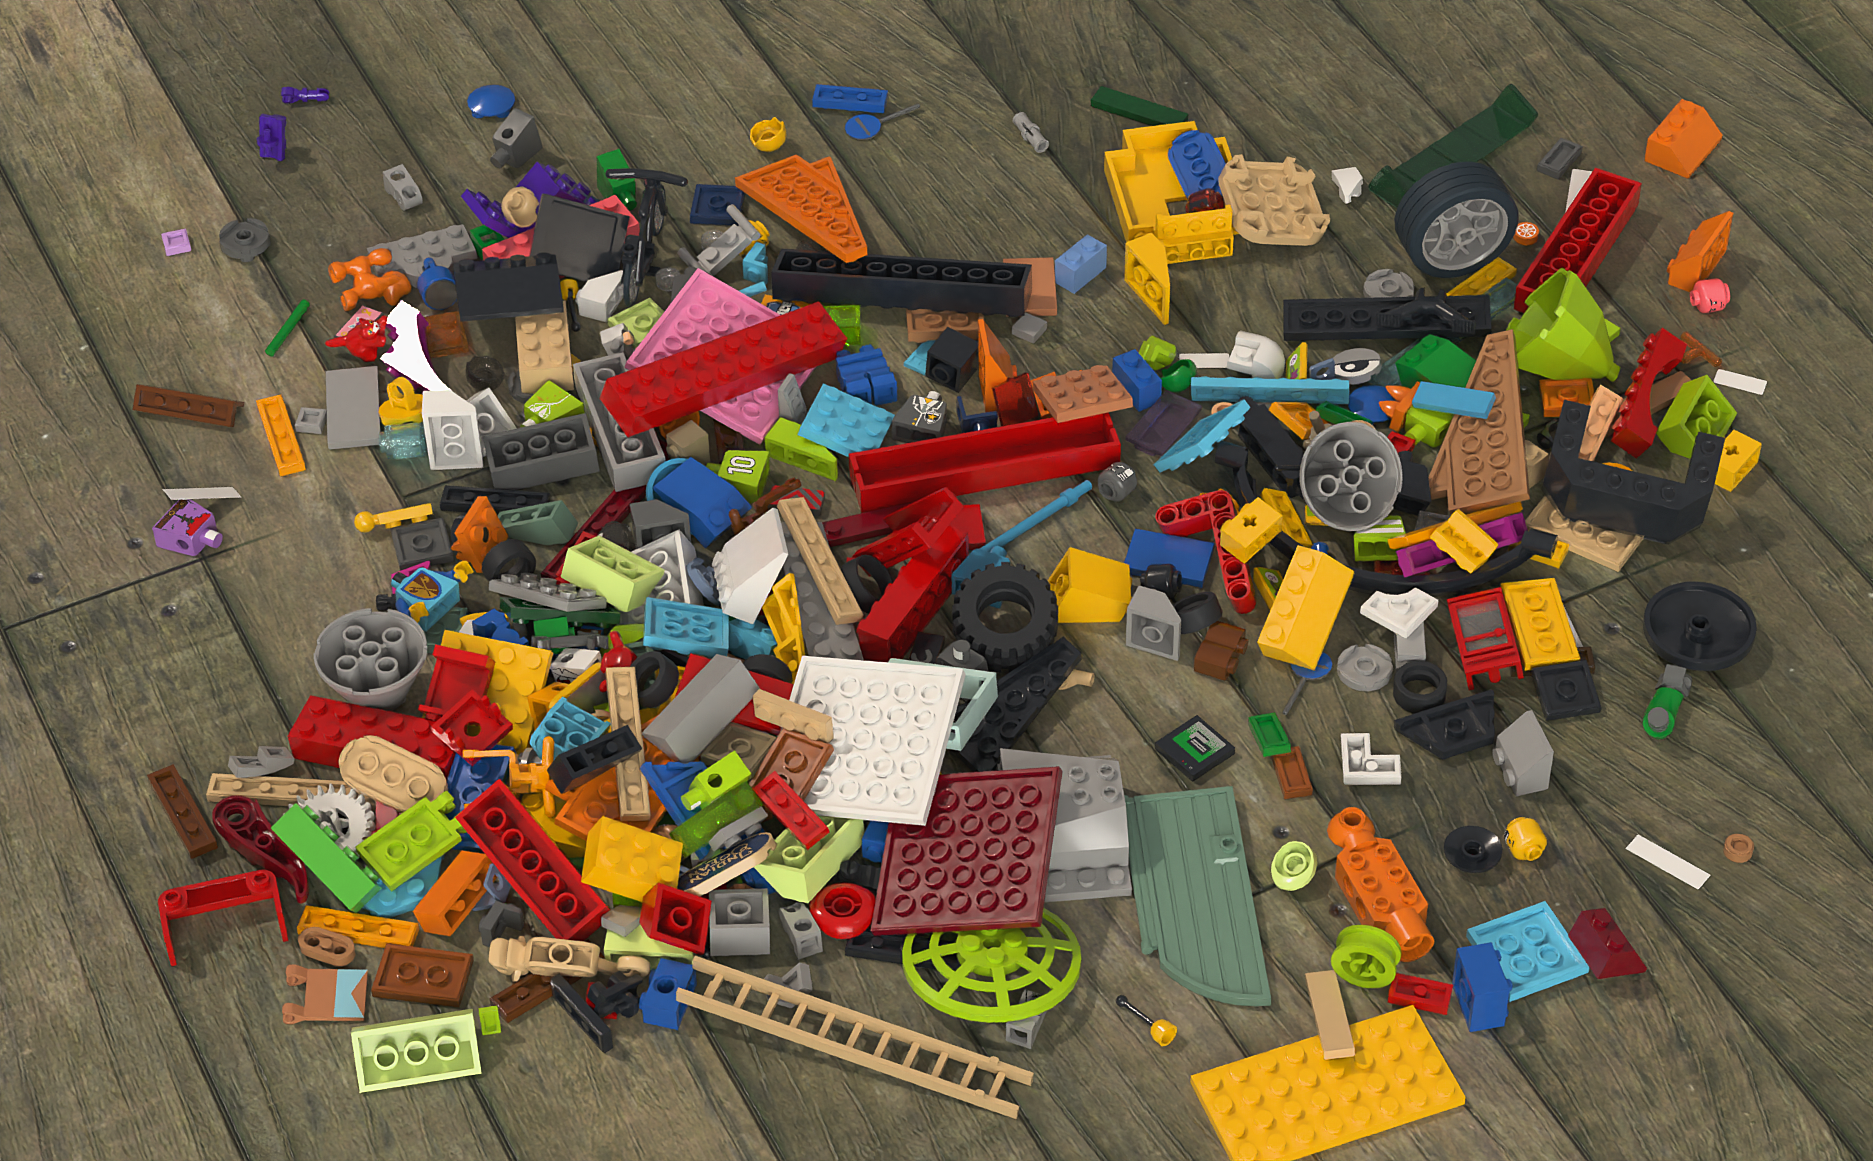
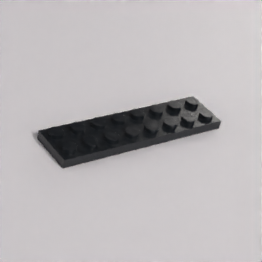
(1358, 318)

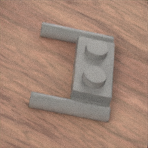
(725, 247)

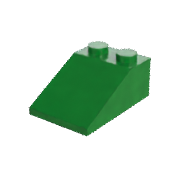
(1435, 362)

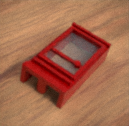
(1484, 634)

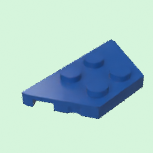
(670, 784)

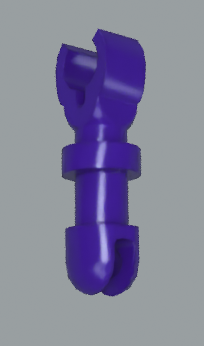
(292, 95)

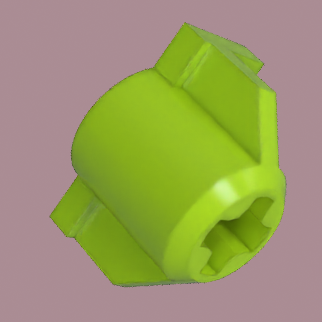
(1157, 352)

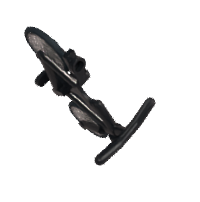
(639, 250)

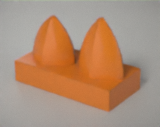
(1398, 409)

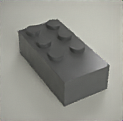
(541, 453)

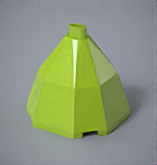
(1564, 332)

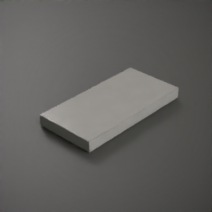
(353, 407)

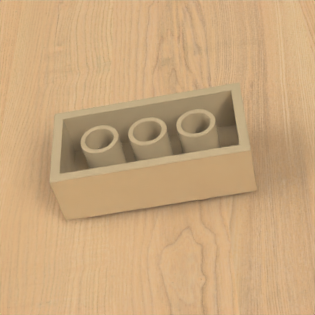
(544, 351)

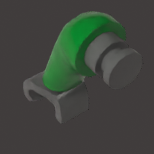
(1663, 708)

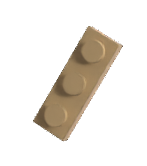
(793, 716)

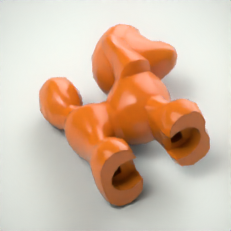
(367, 285)

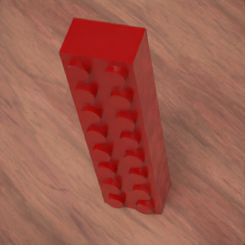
(1583, 232)

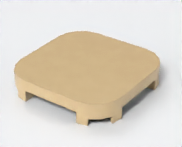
(1273, 202)

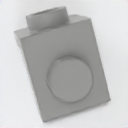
(797, 979)

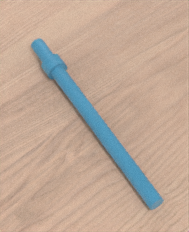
(1066, 499)

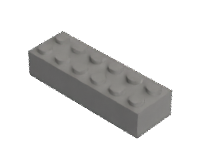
(627, 459)

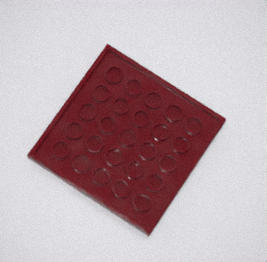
(976, 859)

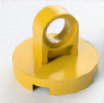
(401, 407)

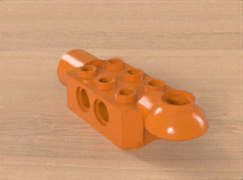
(1379, 883)

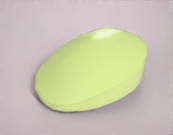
(1293, 866)

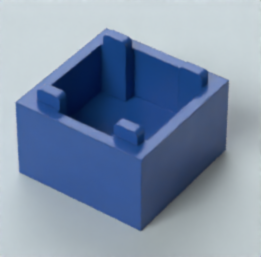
(1481, 986)

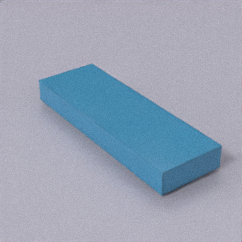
(1453, 400)

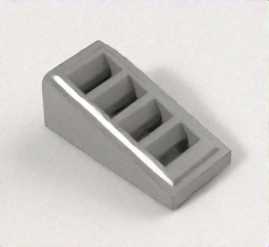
(791, 401)

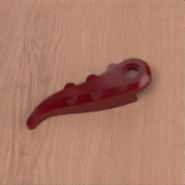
(259, 842)

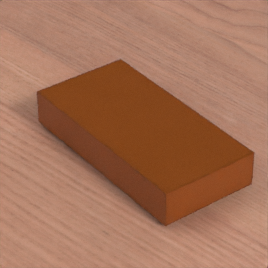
(1292, 774)

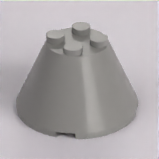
(1350, 476)
(371, 657)

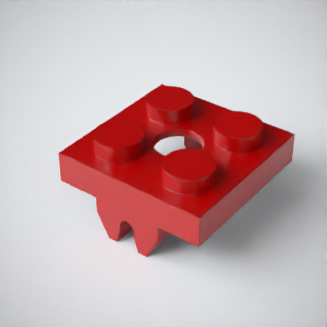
(472, 709)

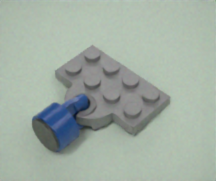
(429, 262)

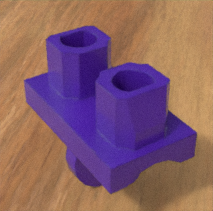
(272, 136)

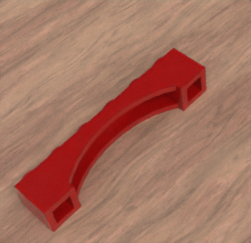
(1635, 427)

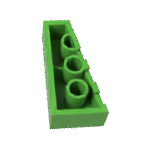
(326, 856)

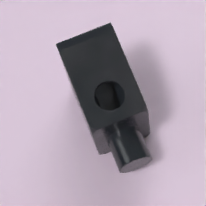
(1415, 489)

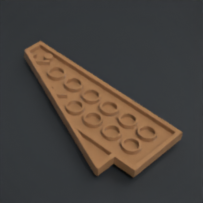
(1480, 458)

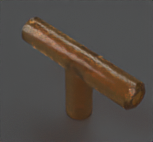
(1697, 350)

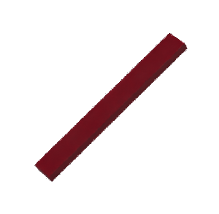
(614, 508)

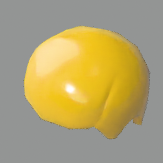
(768, 135)

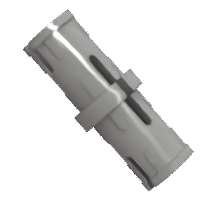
(1024, 124)

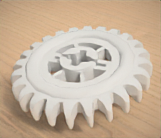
(358, 814)

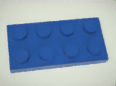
(469, 782)

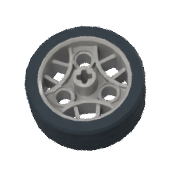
(1456, 219)

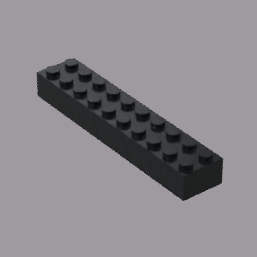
(903, 282)

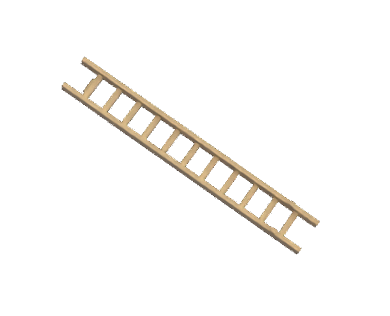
(847, 1051)

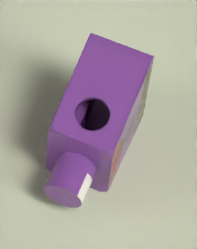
(187, 529)

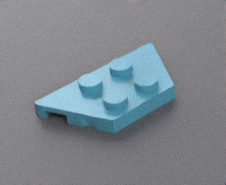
(407, 895)

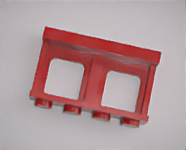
(914, 528)

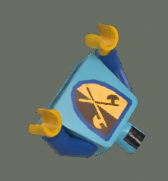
(428, 593)

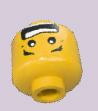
(1525, 839)

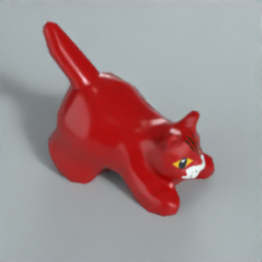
(363, 339)

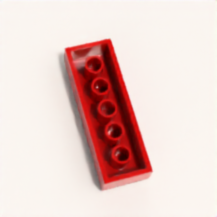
(912, 598)
(330, 725)
(533, 863)

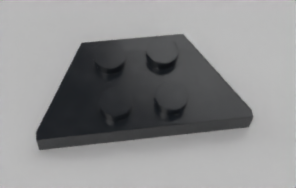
(1452, 726)

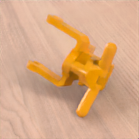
(526, 777)

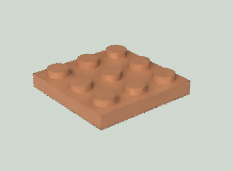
(1082, 393)

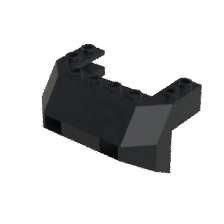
(1624, 498)

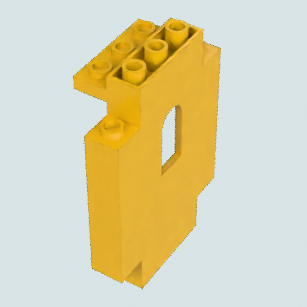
(1143, 184)

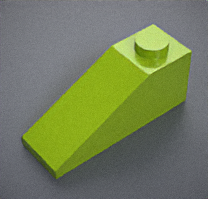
(789, 447)

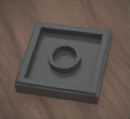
(422, 543)

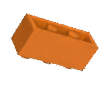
(454, 894)

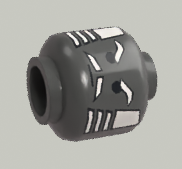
(1117, 481)

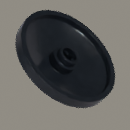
(1699, 626)

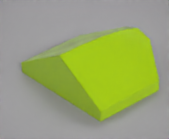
(629, 632)

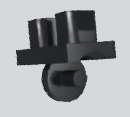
(618, 998)

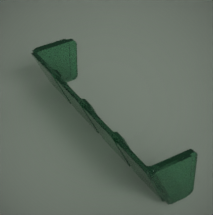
(1468, 142)

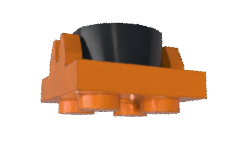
(477, 533)

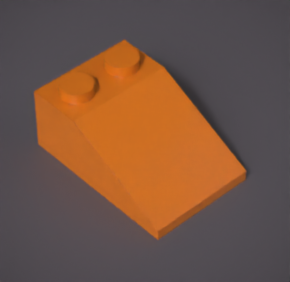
(993, 364)

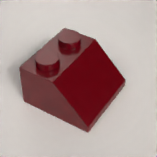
(1604, 945)

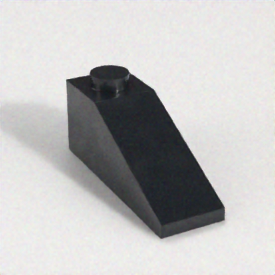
(592, 759)

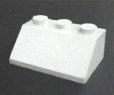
(451, 431)

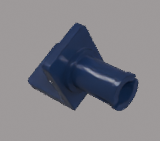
(974, 422)

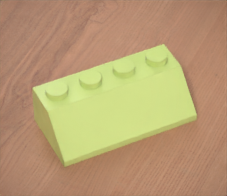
(803, 872)
(416, 1050)

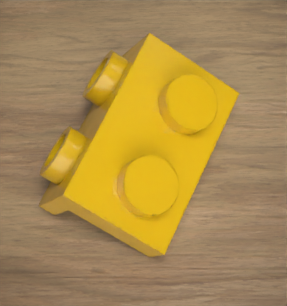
(1464, 541)

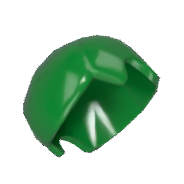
(1178, 375)

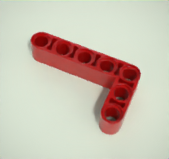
(1211, 517)

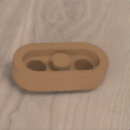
(330, 947)

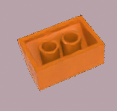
(1683, 139)
(1701, 253)

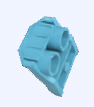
(568, 728)

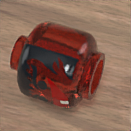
(1204, 200)

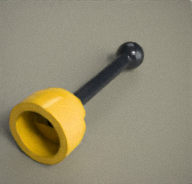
(570, 295)
(1161, 1030)

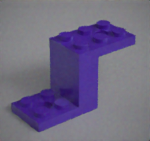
(539, 180)

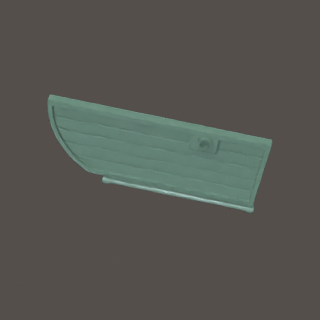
(1196, 893)

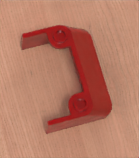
(218, 895)

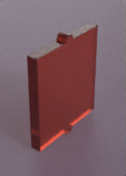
(1015, 400)

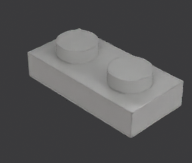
(731, 834)

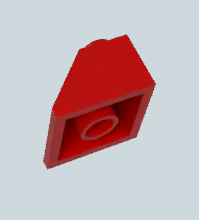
(676, 917)

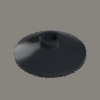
(1473, 849)

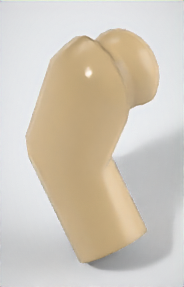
(1078, 677)

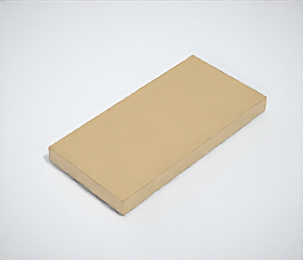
(1593, 543)

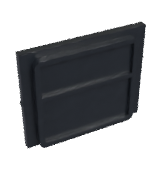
(581, 237)

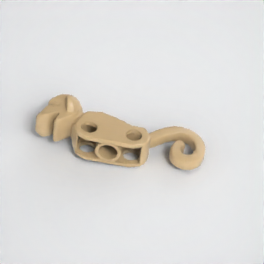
(556, 956)

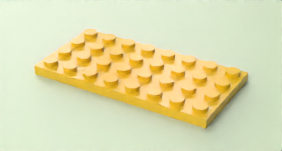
(1300, 1104)

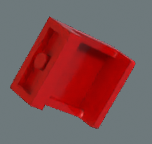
(453, 677)

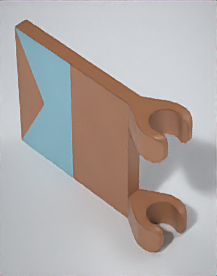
(328, 995)

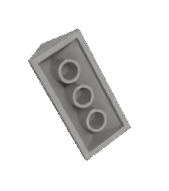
(702, 709)

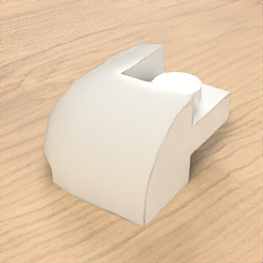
(1256, 356)

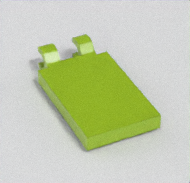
(412, 840)

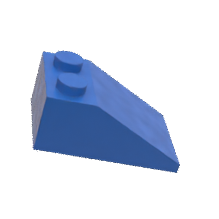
(704, 498)

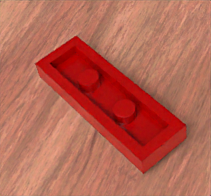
(791, 810)

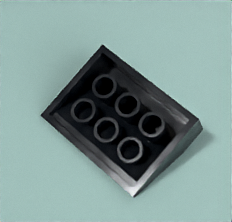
(508, 287)

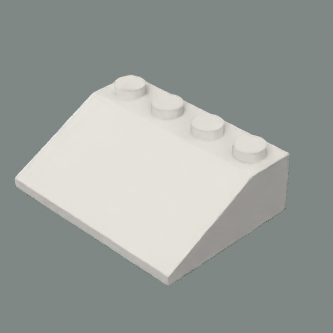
(672, 555)
(750, 566)

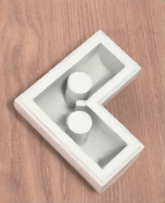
(1364, 768)

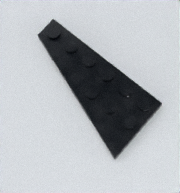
(1018, 703)

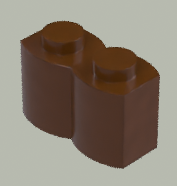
(1220, 650)

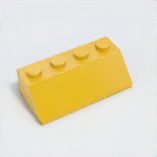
(1305, 608)

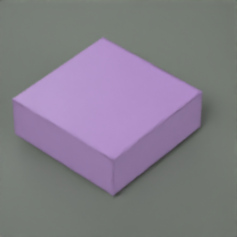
(176, 242)

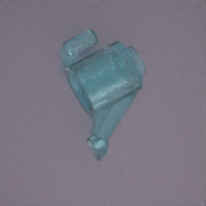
(403, 440)

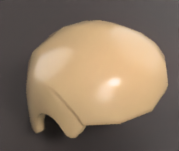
(520, 207)

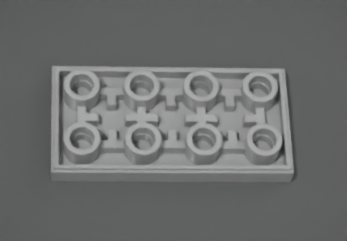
(547, 592)

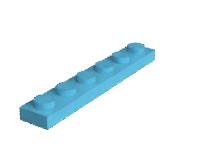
(1270, 390)

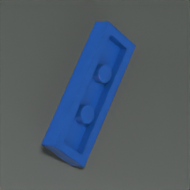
(850, 98)

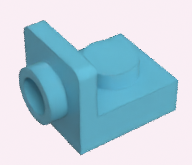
(755, 264)

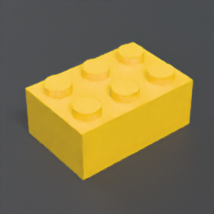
(629, 859)

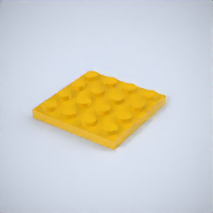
(515, 676)

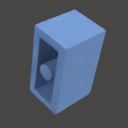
(1080, 264)

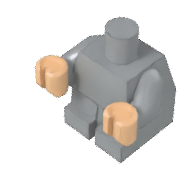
(618, 340)

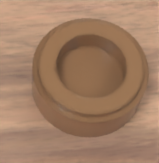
(1738, 848)

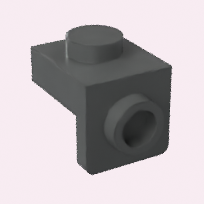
(497, 919)

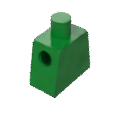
(623, 188)

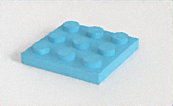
(845, 422)
(1201, 436)
(685, 628)
(1532, 949)

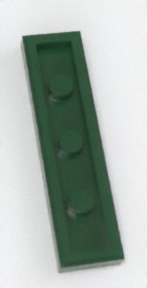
(1136, 108)

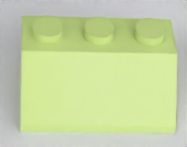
(611, 572)

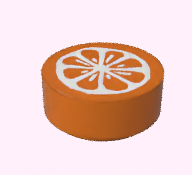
(1526, 233)

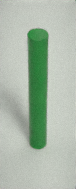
(287, 327)

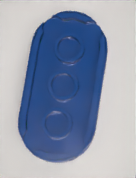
(1196, 161)

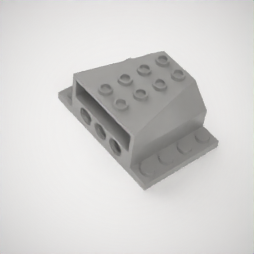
(1090, 826)

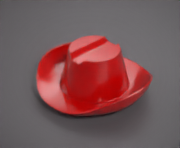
(843, 910)

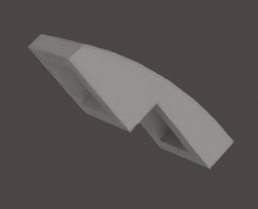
(267, 761)

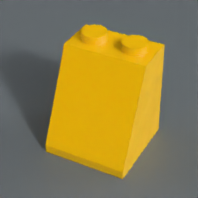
(1090, 588)

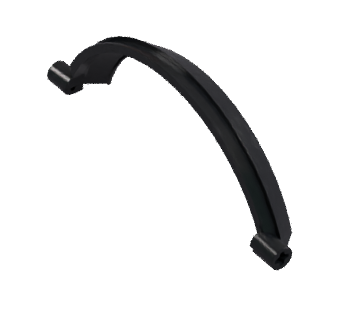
(1533, 543)

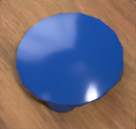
(491, 101)
(1366, 400)

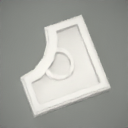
(1399, 612)

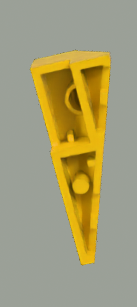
(784, 620)

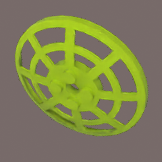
(1006, 956)

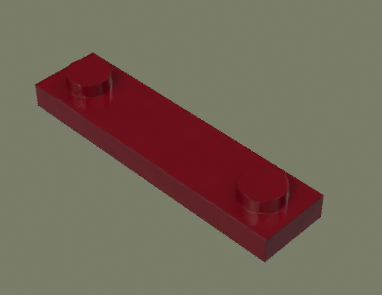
(859, 526)

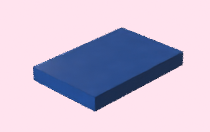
(1186, 554)

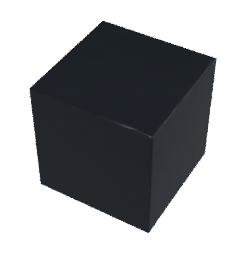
(952, 360)

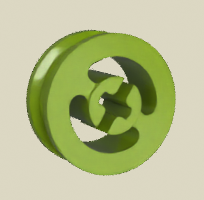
(1366, 956)

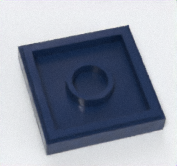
(711, 204)

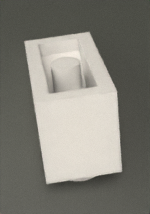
(600, 296)

